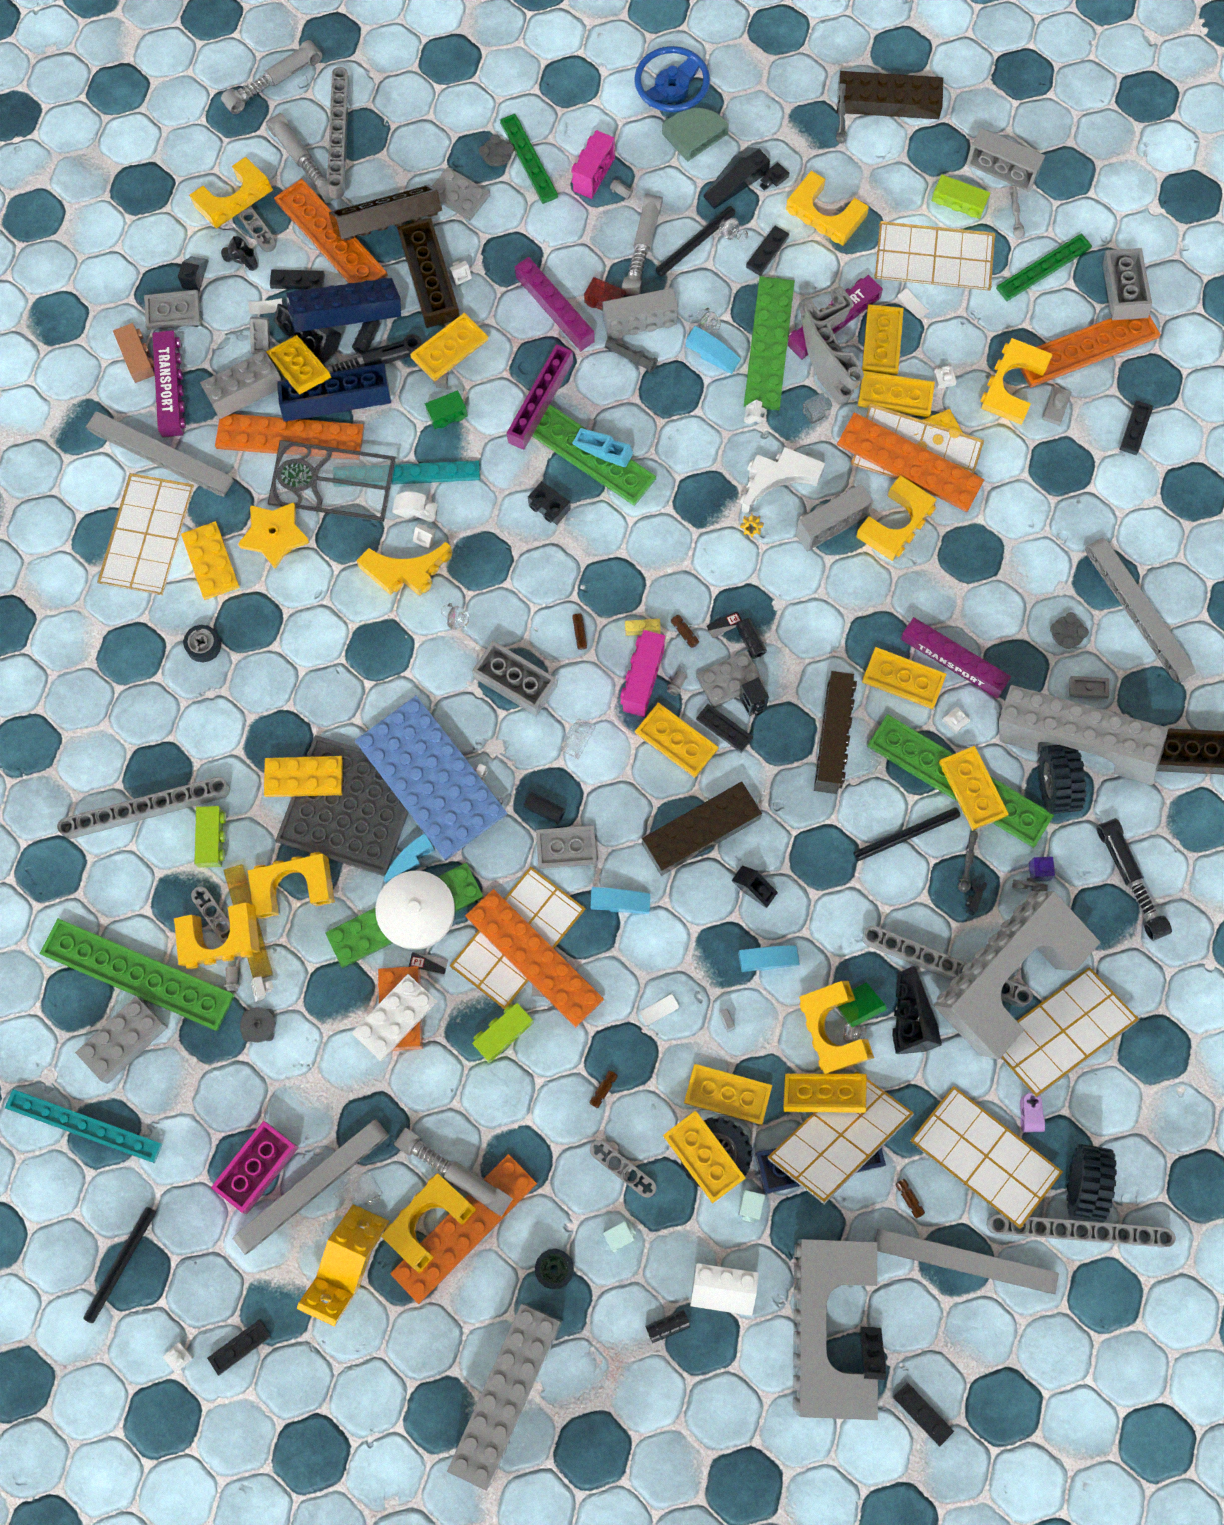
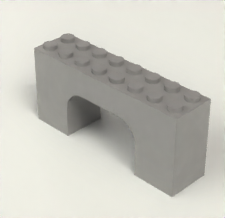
(1125, 741)
(974, 997)
(819, 1386)
(504, 1396)

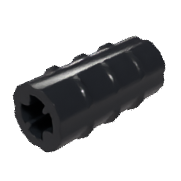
(365, 336)
(751, 638)
(544, 808)
(667, 1326)

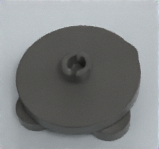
(496, 151)
(1068, 631)
(1030, 882)
(258, 1025)

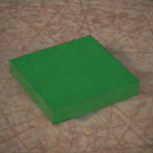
(865, 1006)

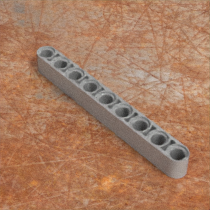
(338, 133)
(160, 454)
(1140, 610)
(134, 807)
(937, 960)
(310, 1187)
(1090, 1234)
(966, 1261)

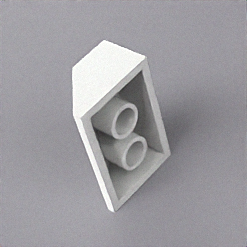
(724, 1289)

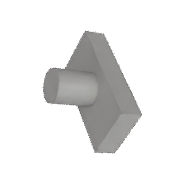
(259, 334)
(1057, 405)

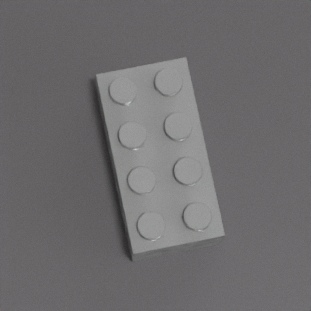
(1005, 159)
(1127, 284)
(640, 313)
(241, 384)
(833, 517)
(514, 678)
(121, 1040)

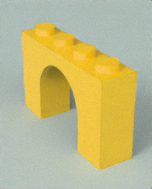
(221, 209)
(836, 227)
(1015, 356)
(892, 541)
(265, 879)
(241, 940)
(816, 1008)
(402, 1232)

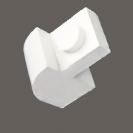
(414, 504)

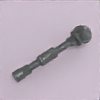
(841, 136)
(965, 884)

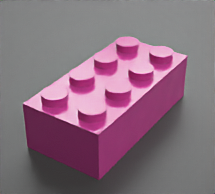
(643, 673)
(254, 1167)

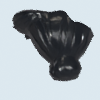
(239, 253)

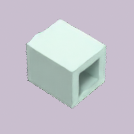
(751, 1206)
(619, 1236)

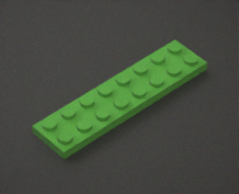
(769, 342)
(558, 434)
(363, 935)

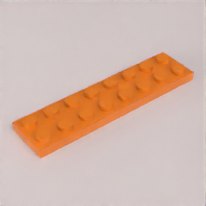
(313, 219)
(1092, 346)
(264, 433)
(910, 461)
(535, 958)
(453, 1241)

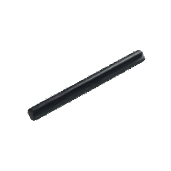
(694, 242)
(906, 834)
(119, 1265)

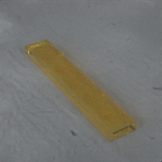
(240, 893)

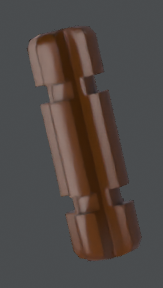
(579, 631)
(685, 631)
(603, 1089)
(910, 1198)

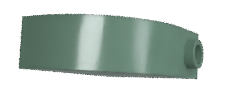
(694, 131)

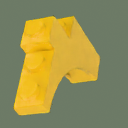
(414, 572)

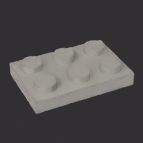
(460, 193)
(172, 309)
(725, 679)
(566, 847)

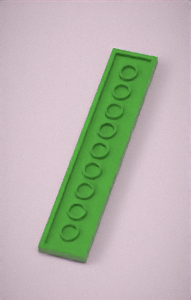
(922, 757)
(137, 974)

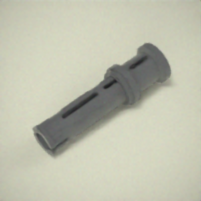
(638, 357)

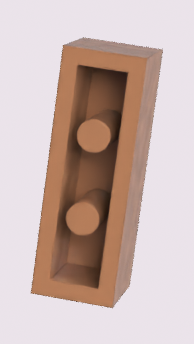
(134, 352)

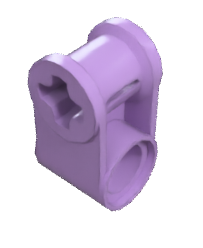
(1032, 1116)

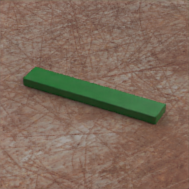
(529, 158)
(1044, 267)

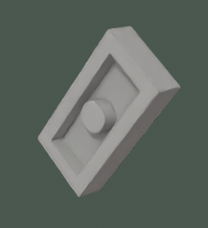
(1089, 687)

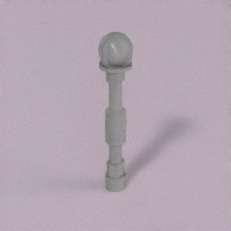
(1018, 229)

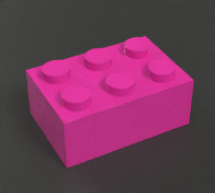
(593, 164)

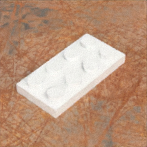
(394, 1017)

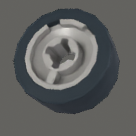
(204, 652)

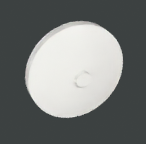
(415, 910)

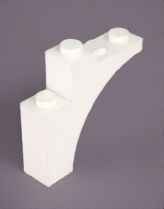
(787, 469)

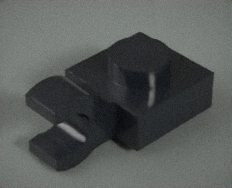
(774, 175)
(973, 901)

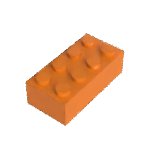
(387, 980)

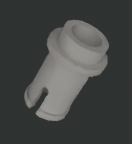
(621, 189)
(676, 684)
(232, 979)

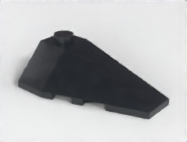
(738, 174)
(321, 342)
(915, 1021)

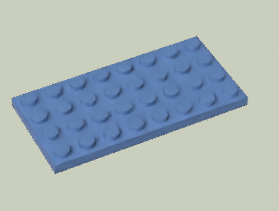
(431, 777)

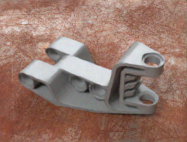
(828, 359)

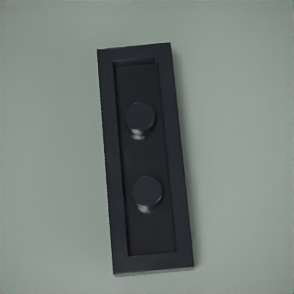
(767, 250)
(296, 279)
(1136, 427)
(724, 728)
(239, 1347)
(872, 1353)
(923, 1414)

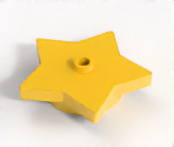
(273, 533)

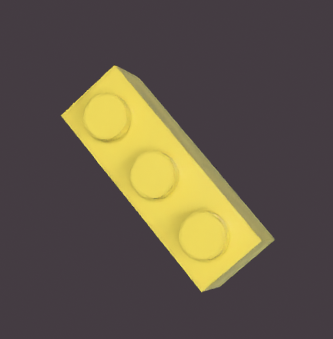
(636, 627)

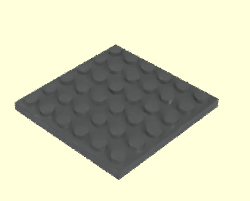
(349, 828)

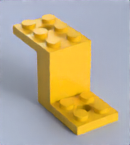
(343, 1265)

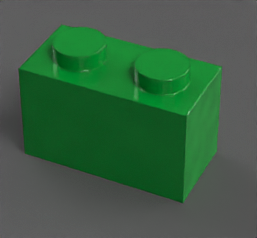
(446, 410)

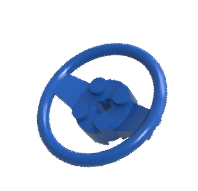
(673, 82)

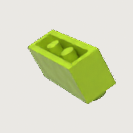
(960, 196)
(209, 836)
(502, 1032)

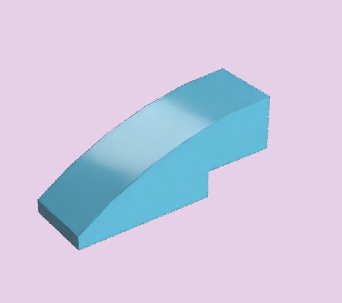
(712, 350)
(603, 447)
(409, 857)
(620, 900)
(768, 958)

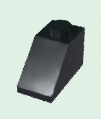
(192, 273)
(754, 885)

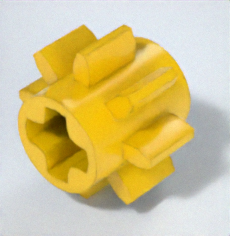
(748, 529)

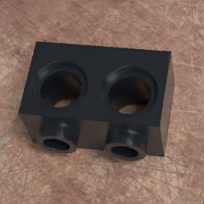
(552, 500)
(754, 697)

